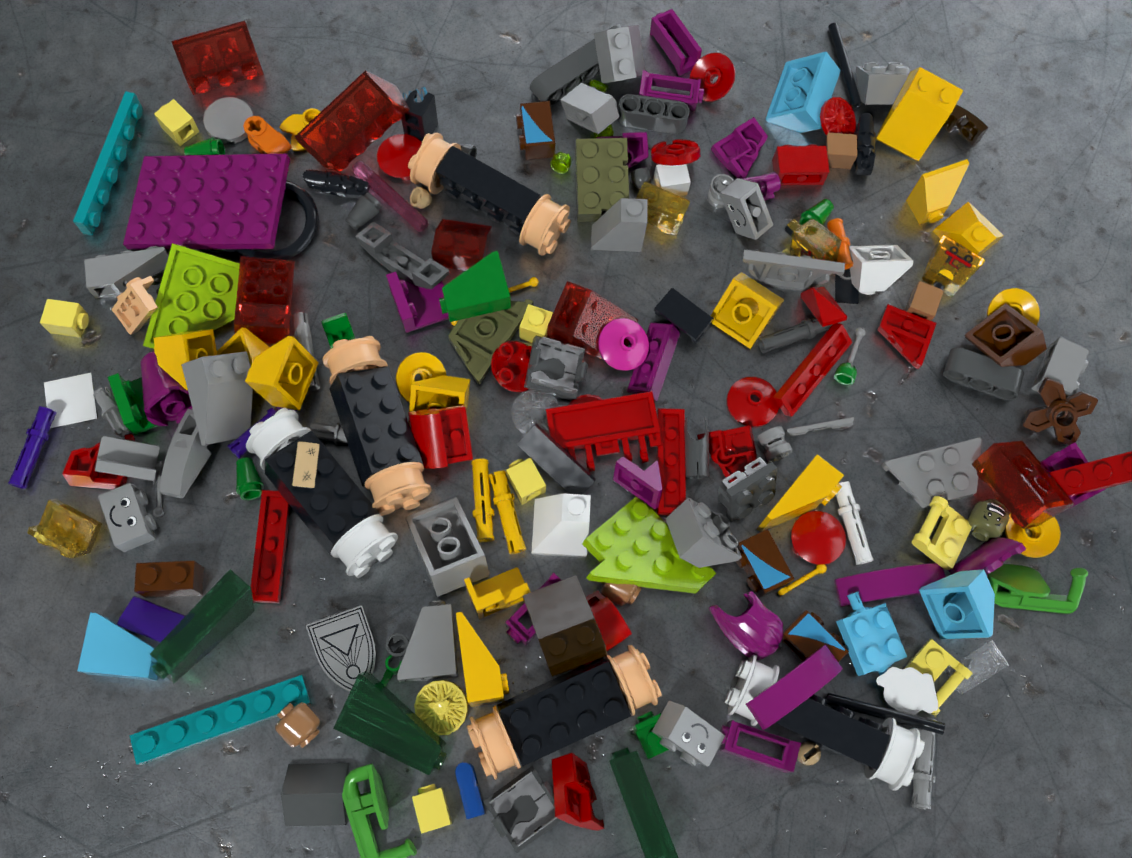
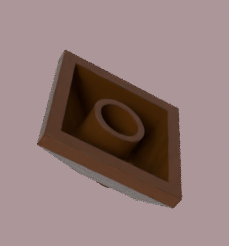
(1008, 338)

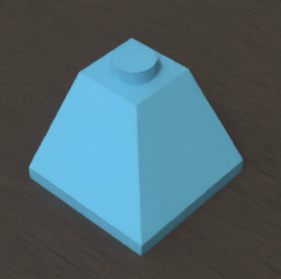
(961, 605)

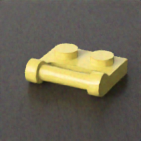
(948, 537)
(933, 661)

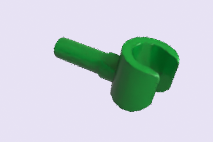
(389, 671)

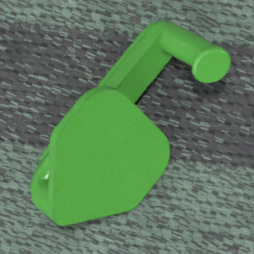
(1031, 591)
(360, 805)

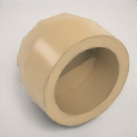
(420, 198)
(806, 747)

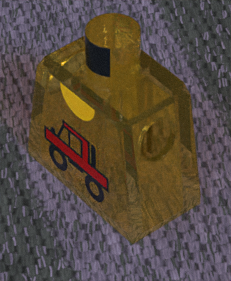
(813, 240)
(950, 266)

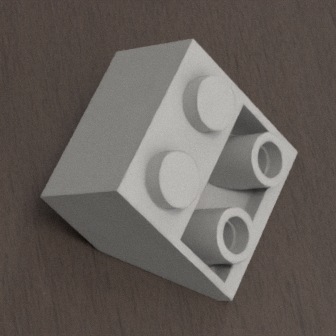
(880, 83)
(702, 535)

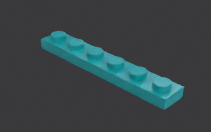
(106, 169)
(218, 720)

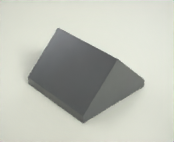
(314, 794)

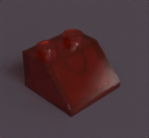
(460, 244)

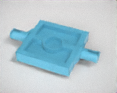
(870, 637)

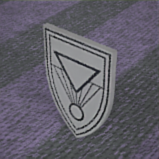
(343, 645)

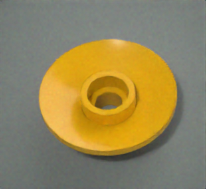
(1019, 300)
(417, 363)
(1043, 540)

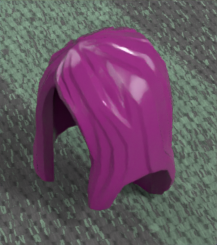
(752, 632)

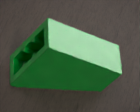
(477, 290)

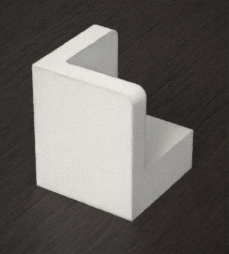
(673, 178)

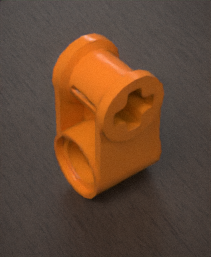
(264, 137)

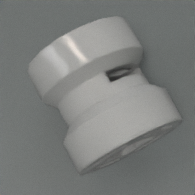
(718, 184)
(775, 444)

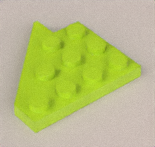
(194, 294)
(640, 551)

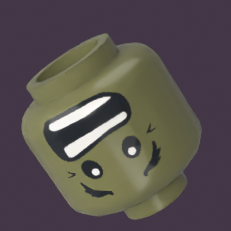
(988, 519)

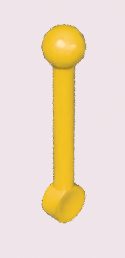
(533, 282)
(822, 568)

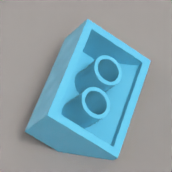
(802, 92)

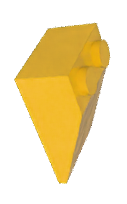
(918, 113)
(813, 486)
(481, 671)

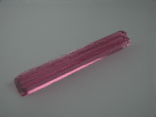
(390, 196)

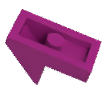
(641, 483)

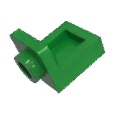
(337, 328)

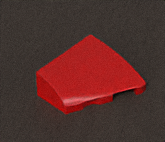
(732, 449)
(81, 470)
(574, 792)

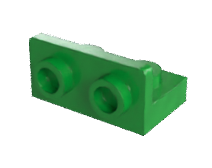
(130, 403)

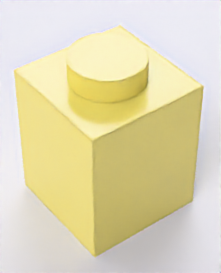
(176, 122)
(64, 318)
(534, 323)
(525, 480)
(431, 808)

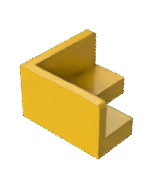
(497, 592)

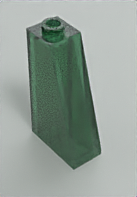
(203, 627)
(388, 725)
(640, 806)

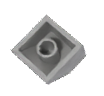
(619, 53)

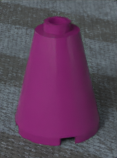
(162, 395)

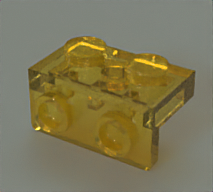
(663, 208)
(66, 529)

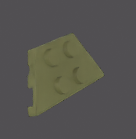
(480, 335)

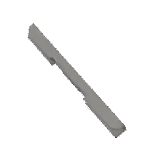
(834, 424)

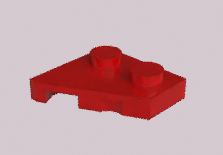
(907, 333)

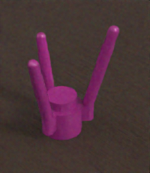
(768, 184)

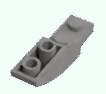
(183, 459)

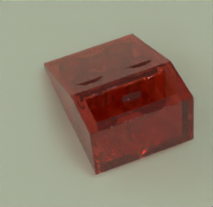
(265, 298)
(581, 317)

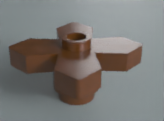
(1056, 401)

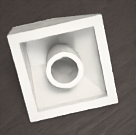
(877, 267)
(561, 525)

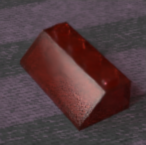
(353, 121)

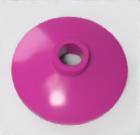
(612, 344)

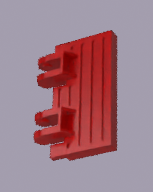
(605, 424)

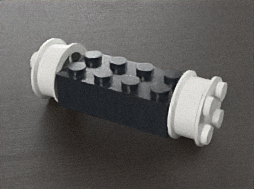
(331, 510)
(884, 748)

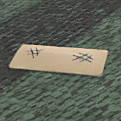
(306, 464)

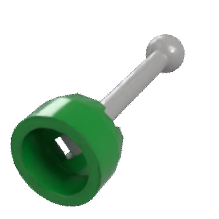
(846, 372)

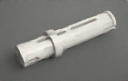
(853, 524)

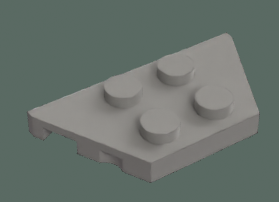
(790, 271)
(938, 472)

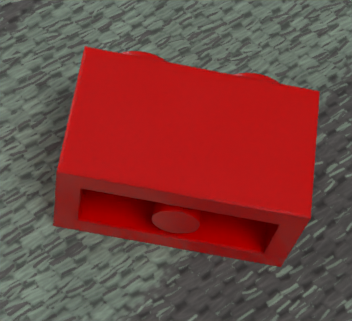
(801, 164)

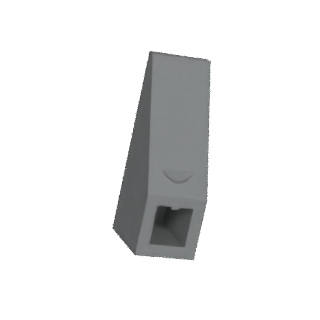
(109, 274)

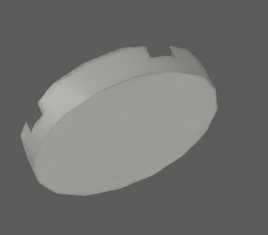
(226, 119)

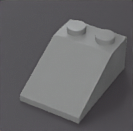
(219, 396)
(447, 546)

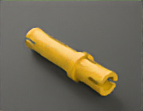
(507, 512)
(484, 531)

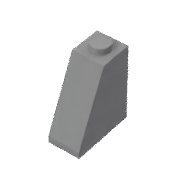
(621, 227)
(431, 646)

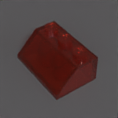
(218, 57)
(1021, 483)

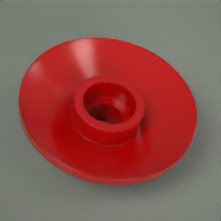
(710, 67)
(750, 412)

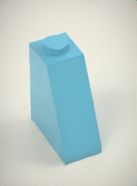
(114, 651)

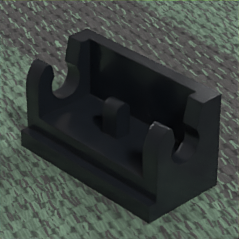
(421, 117)
(684, 314)

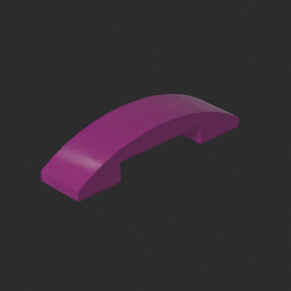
(888, 582)
(794, 687)

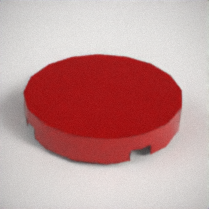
(677, 153)

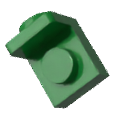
(645, 736)

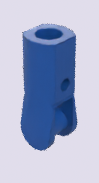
(470, 790)

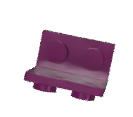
(415, 304)

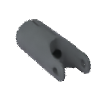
(696, 454)

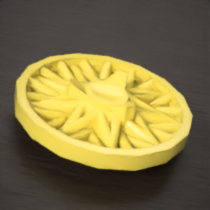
(442, 706)

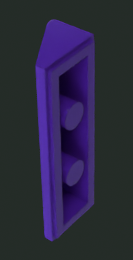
(149, 619)

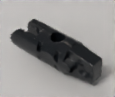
(865, 145)
(336, 183)

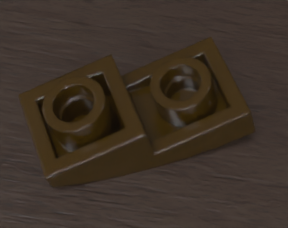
(966, 123)

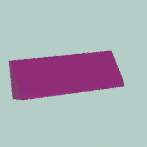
(653, 371)

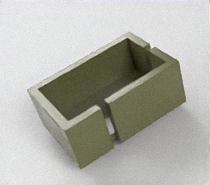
(600, 175)

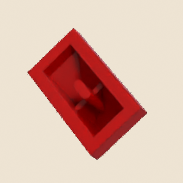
(823, 306)

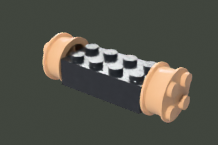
(482, 187)
(375, 425)
(563, 711)

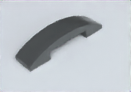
(397, 259)

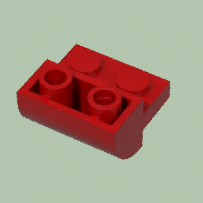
(441, 435)
(609, 620)

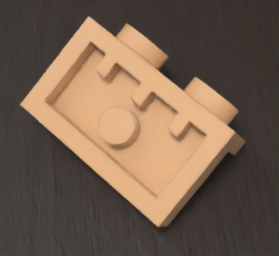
(135, 304)

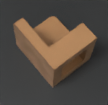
(841, 150)
(924, 300)

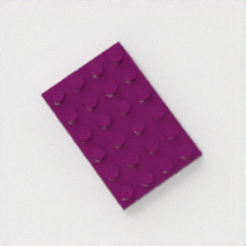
(208, 201)

